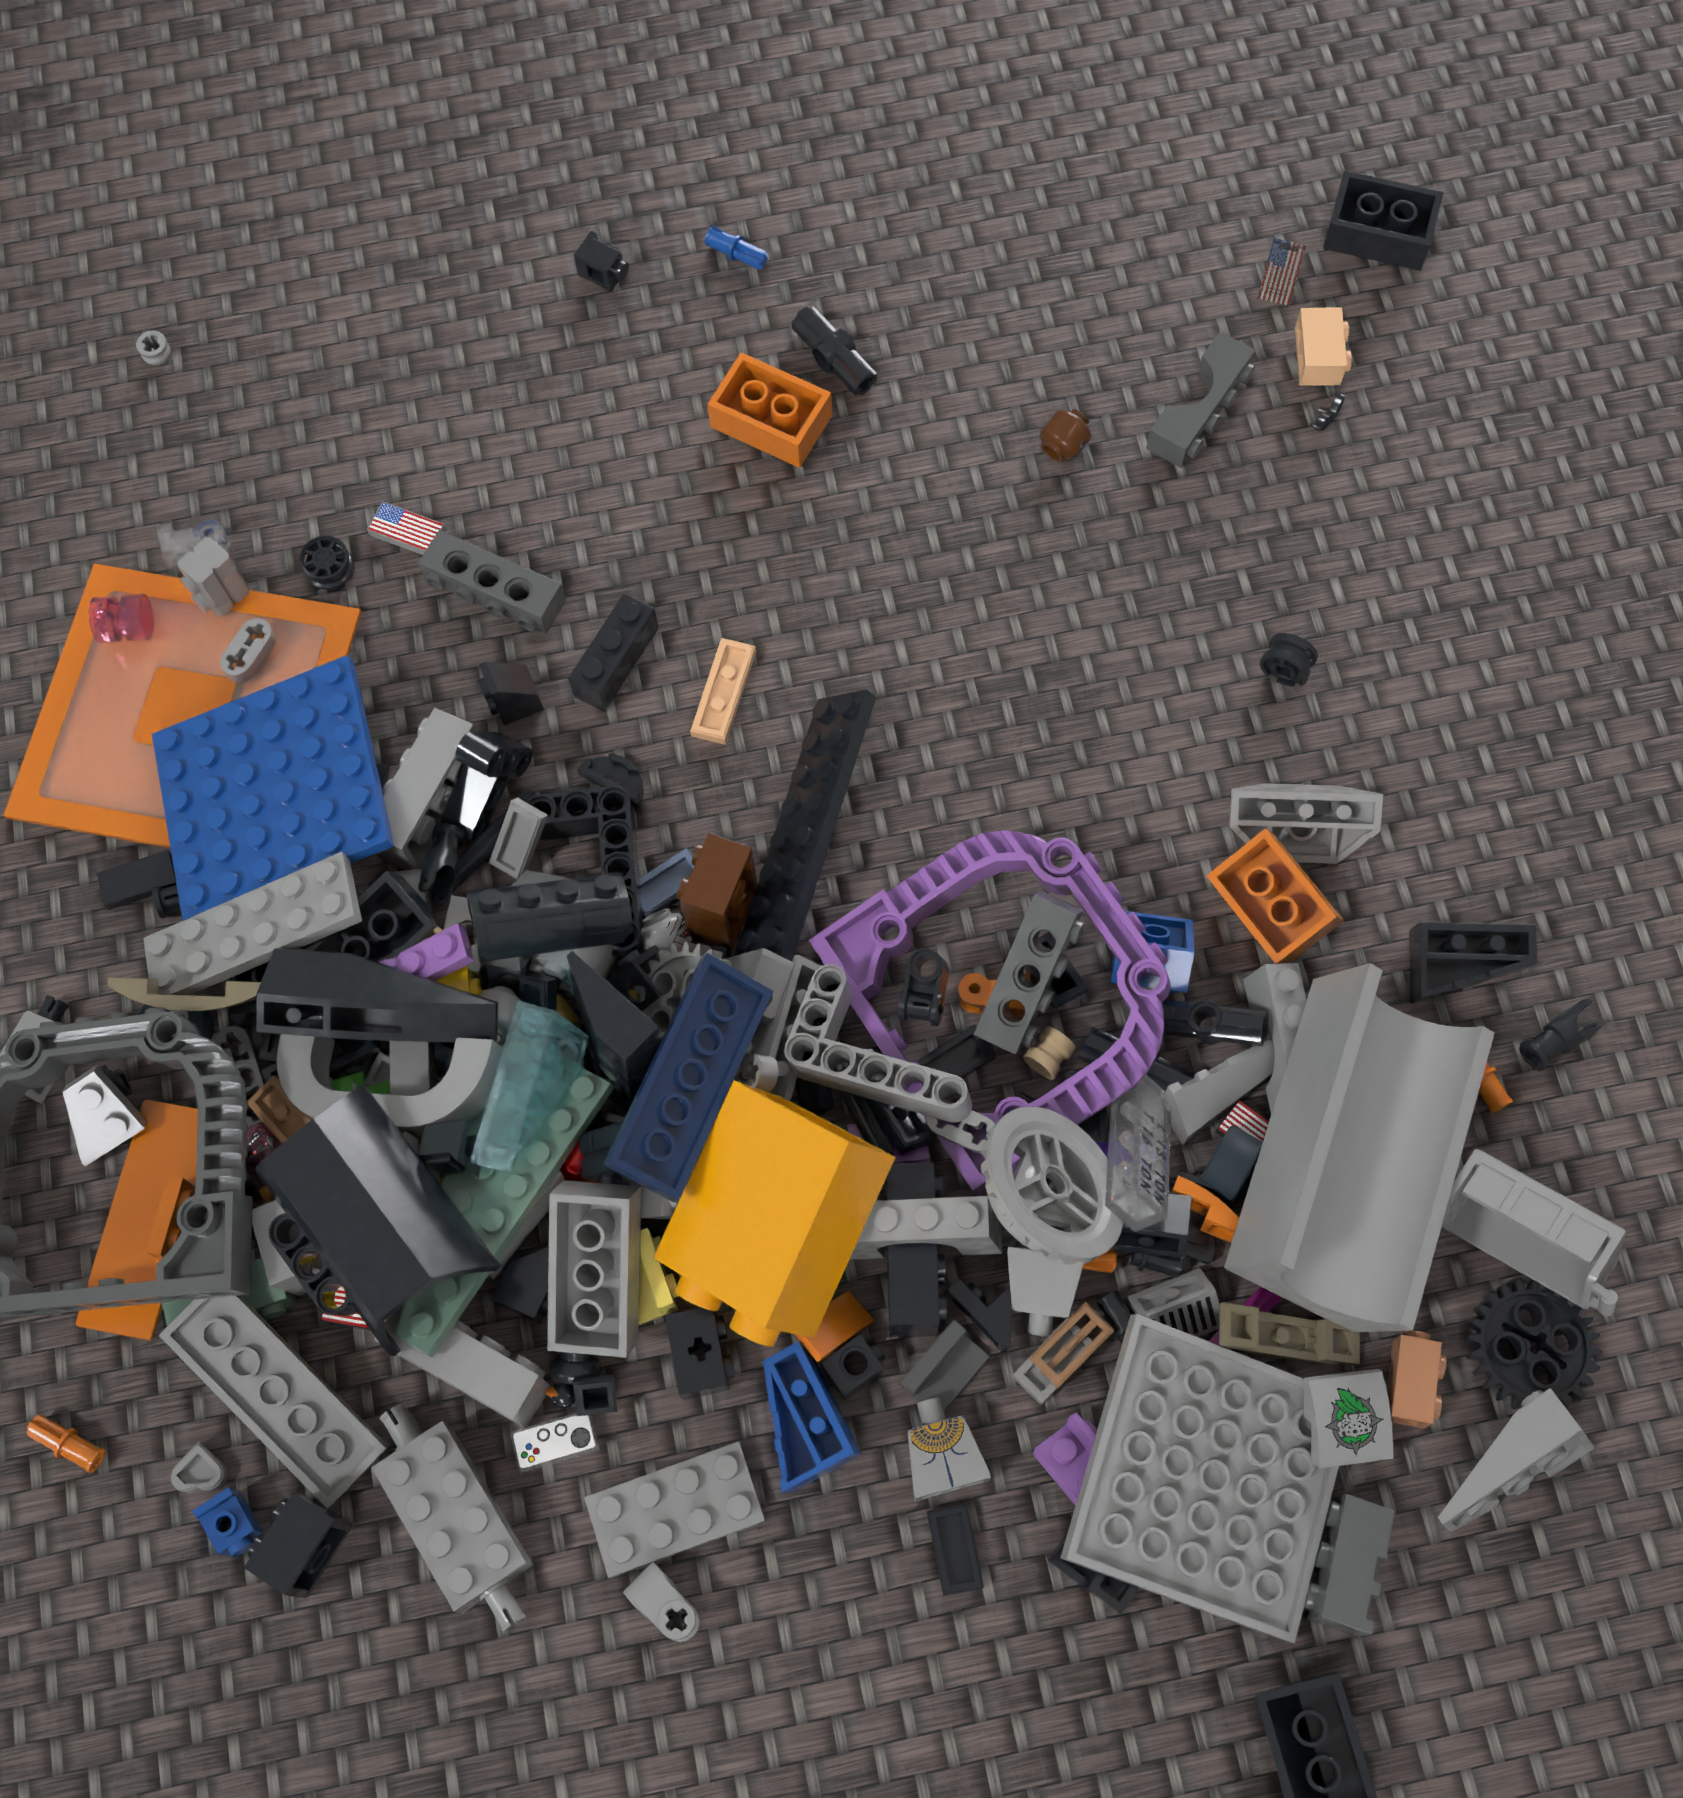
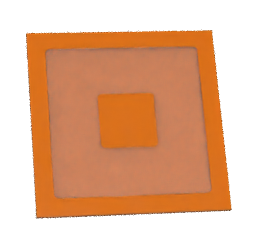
(93, 742)

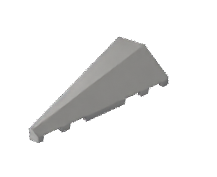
(1217, 1090)

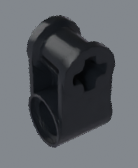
(924, 990)

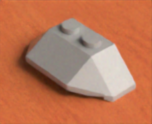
(1309, 820)

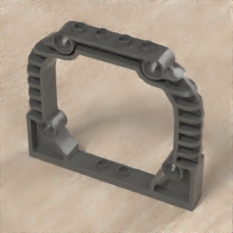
(206, 1258)

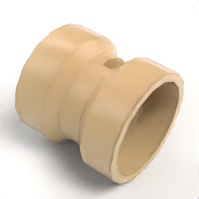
(1049, 1053)

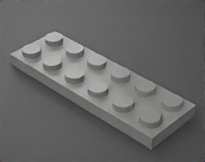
(251, 926)
(275, 1394)

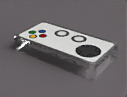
(554, 1441)

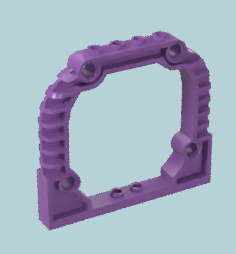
(860, 950)

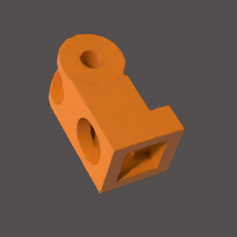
(975, 992)

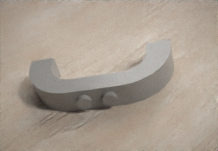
(460, 1095)

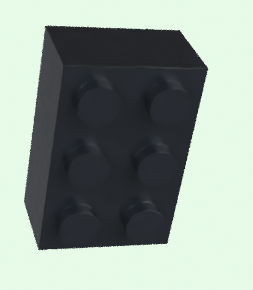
(1383, 220)

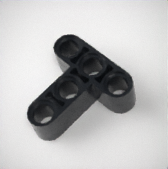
(488, 765)

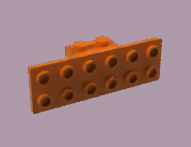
(143, 1214)

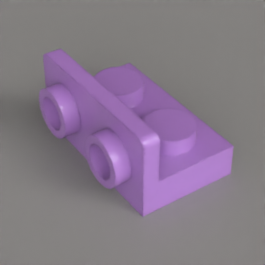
(1067, 1454)

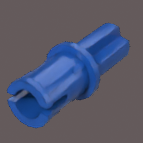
(736, 247)

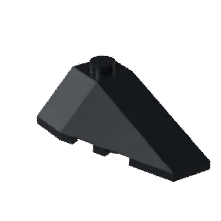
(391, 922)

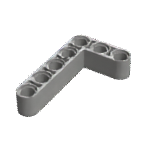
(864, 1063)

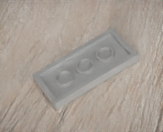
(674, 1509)

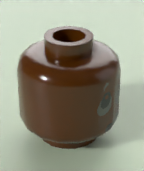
(1065, 435)

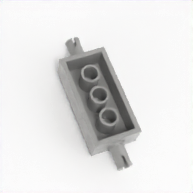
(452, 1517)

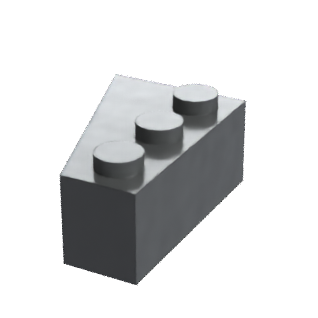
(1350, 1565)

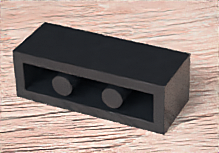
(613, 652)

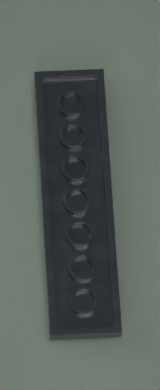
(806, 824)

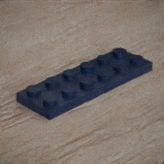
(688, 1078)

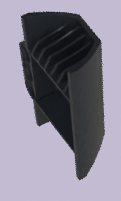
(367, 1213)

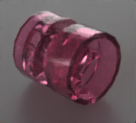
(115, 618)

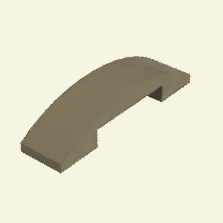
(146, 992)
(1287, 1336)

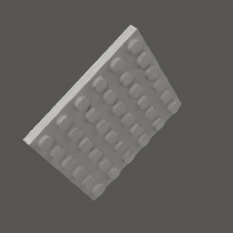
(1203, 1482)

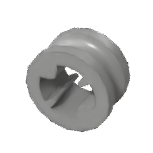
(153, 338)

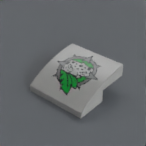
(1348, 1418)

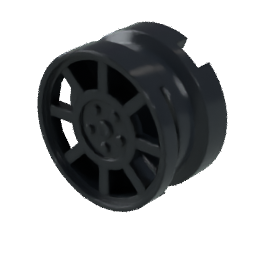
(327, 564)
(1288, 659)

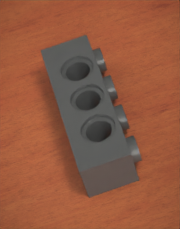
(449, 554)
(997, 1022)

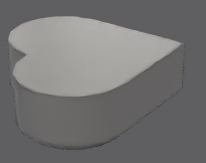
(199, 1470)

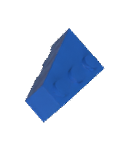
(806, 1419)

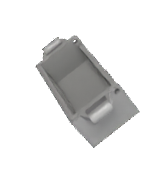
(1535, 1231)

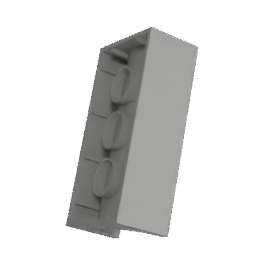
(1359, 1156)

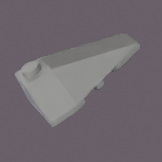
(1534, 1441)

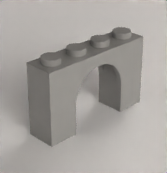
(951, 1221)

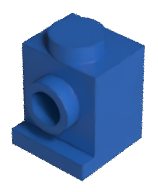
(244, 1525)

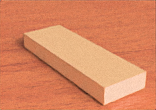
(723, 691)

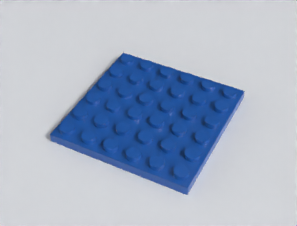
(270, 786)

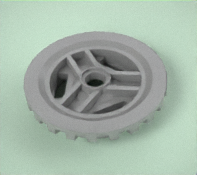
(1026, 1205)

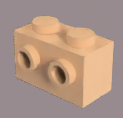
(1321, 346)

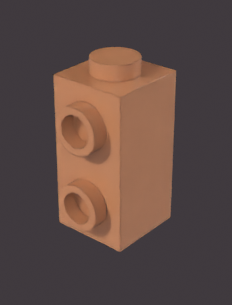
(1413, 1379)

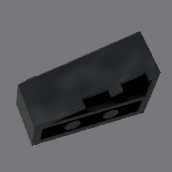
(1466, 954)

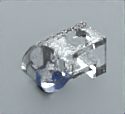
(178, 543)

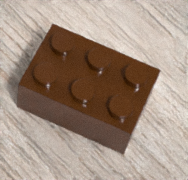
(718, 891)

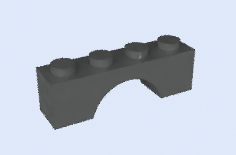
(1181, 428)

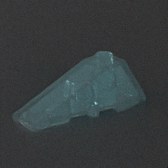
(533, 1073)

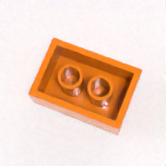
(770, 409)
(1274, 898)

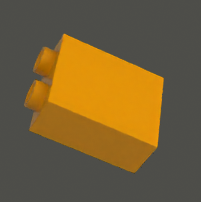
(771, 1214)

